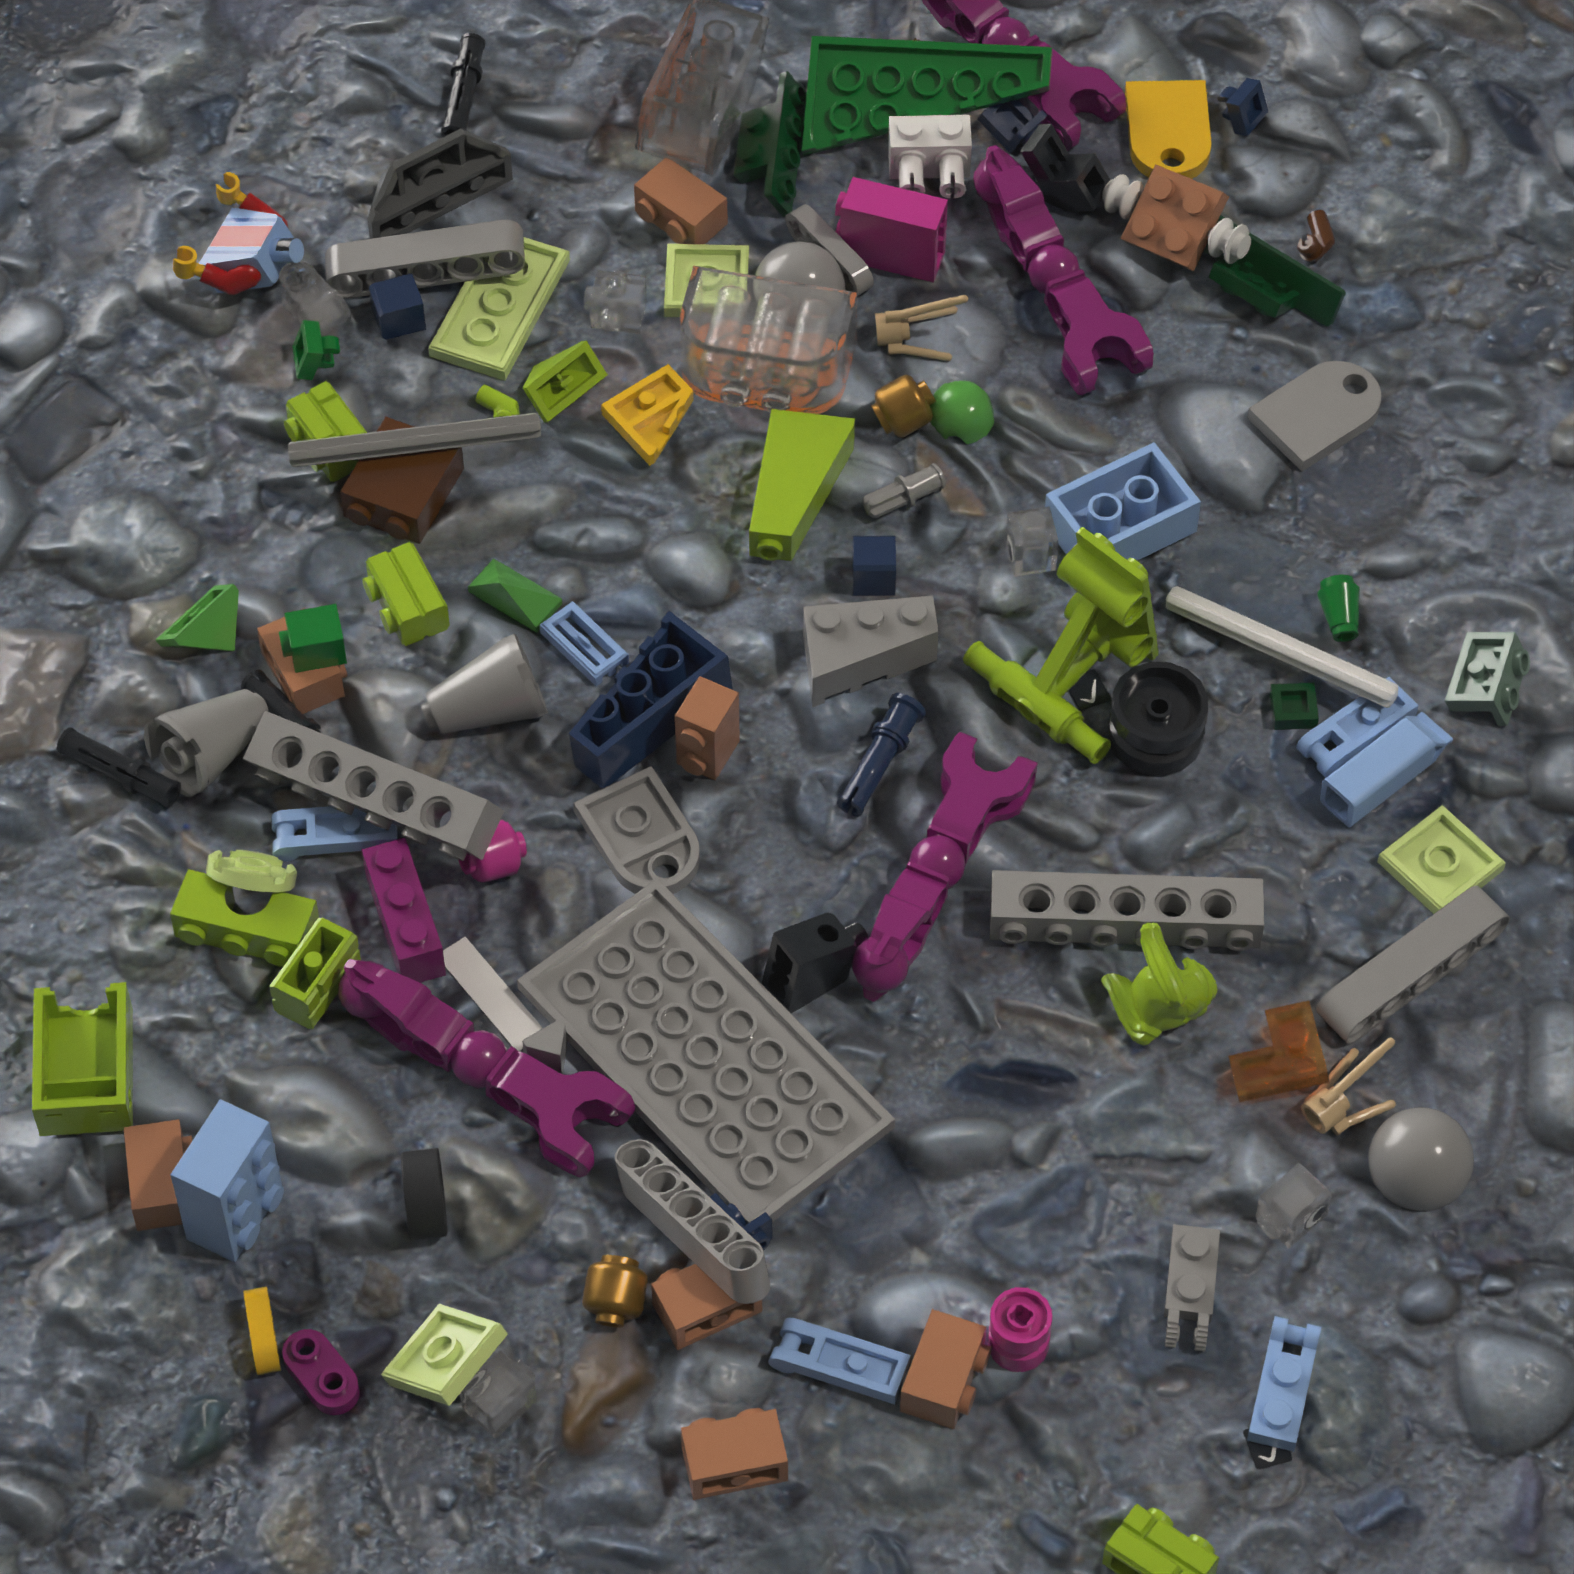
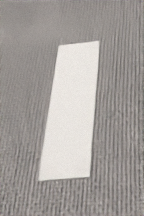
(490, 992)

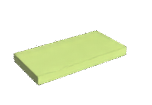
(498, 313)

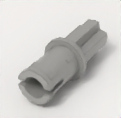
(904, 491)

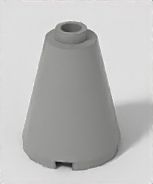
(487, 691)
(203, 737)

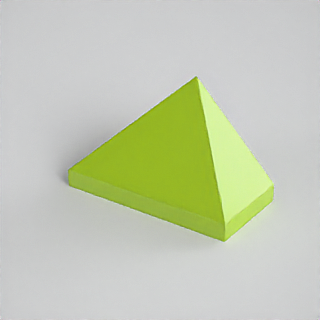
(563, 379)

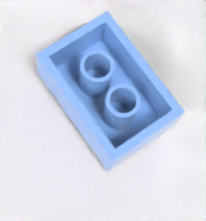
(1132, 502)
(228, 1181)

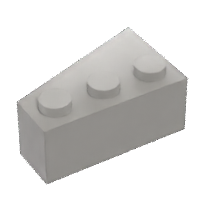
(866, 641)

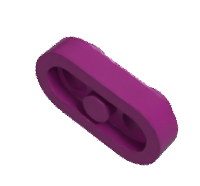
(318, 1369)

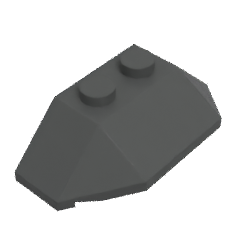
(436, 182)

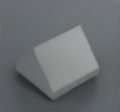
(548, 1045)

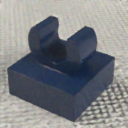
(1244, 106)

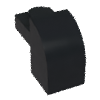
(1065, 179)

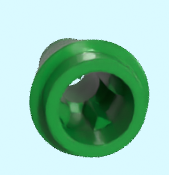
(1340, 606)

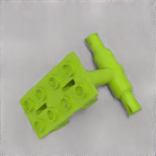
(1105, 617)

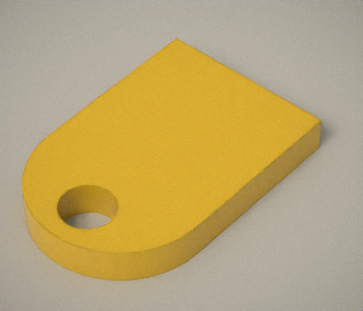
(1168, 123)

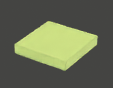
(682, 259)
(1440, 860)
(444, 1354)

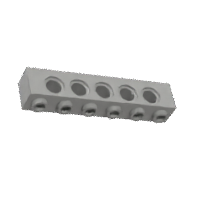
(280, 740)
(1144, 895)

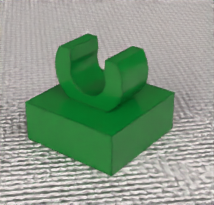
(312, 350)

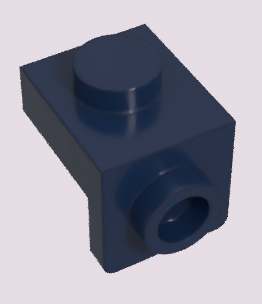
(1011, 123)

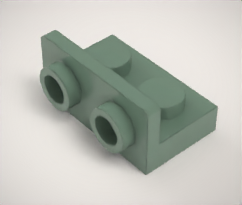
(1488, 674)

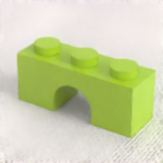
(205, 916)

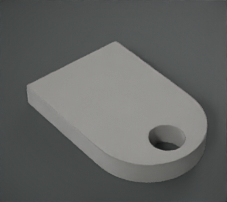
(1317, 413)
(640, 829)

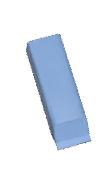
(1383, 768)

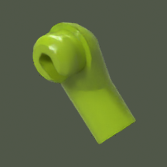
(497, 402)

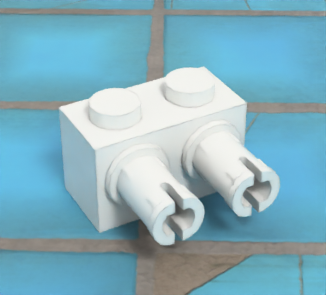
(930, 149)

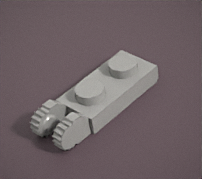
(1191, 1282)

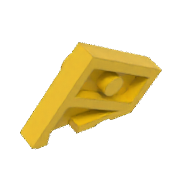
(650, 411)

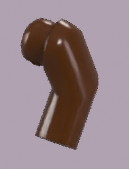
(1321, 239)

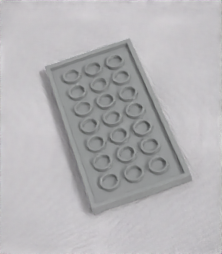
(706, 1054)

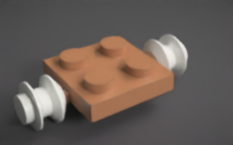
(1175, 218)

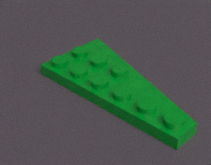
(866, 80)

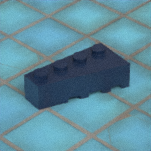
(643, 702)

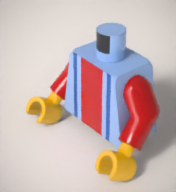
(247, 247)

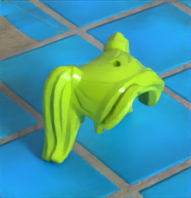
(1161, 993)

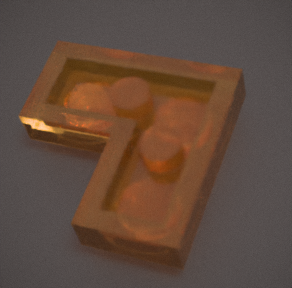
(1289, 1064)

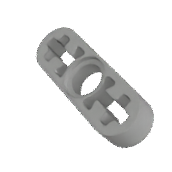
(809, 227)

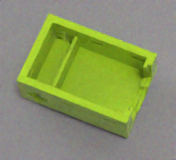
(82, 1064)

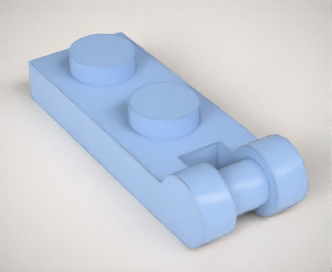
(1353, 730)
(326, 832)
(840, 1360)
(1283, 1385)

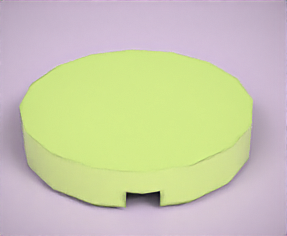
(251, 871)

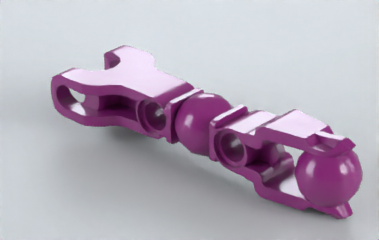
(1071, 87)
(1074, 303)
(938, 862)
(532, 1091)

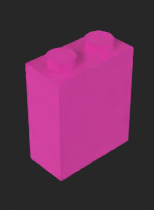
(893, 228)

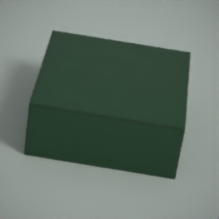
(1294, 706)

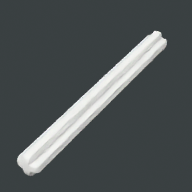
(1282, 647)

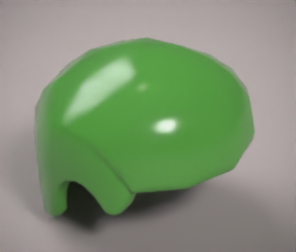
(962, 411)

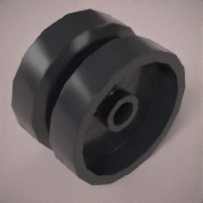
(1158, 718)

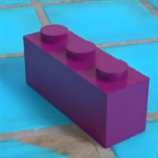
(404, 911)

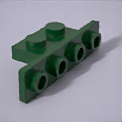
(772, 142)
(1277, 283)

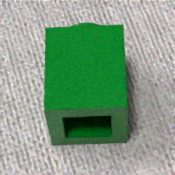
(313, 638)

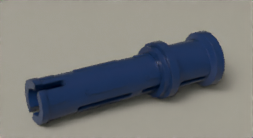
(888, 738)

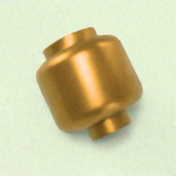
(903, 405)
(615, 1290)

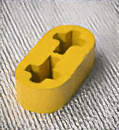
(262, 1330)

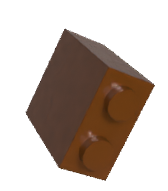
(401, 490)

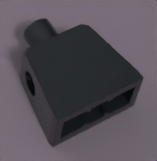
(810, 959)

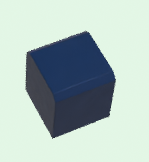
(397, 306)
(874, 565)

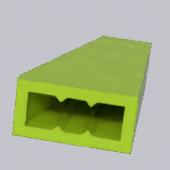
(796, 475)

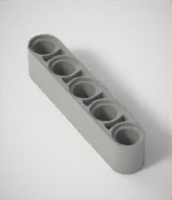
(430, 255)
(1412, 964)
(693, 1221)

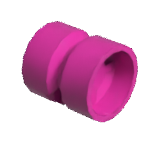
(1020, 1329)

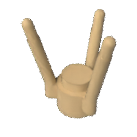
(894, 326)
(1328, 1105)

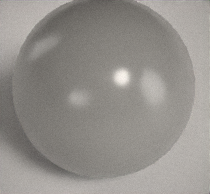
(802, 264)
(1421, 1159)

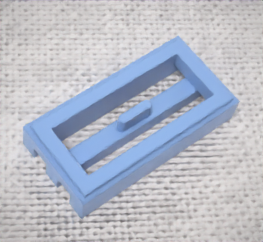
(579, 660)

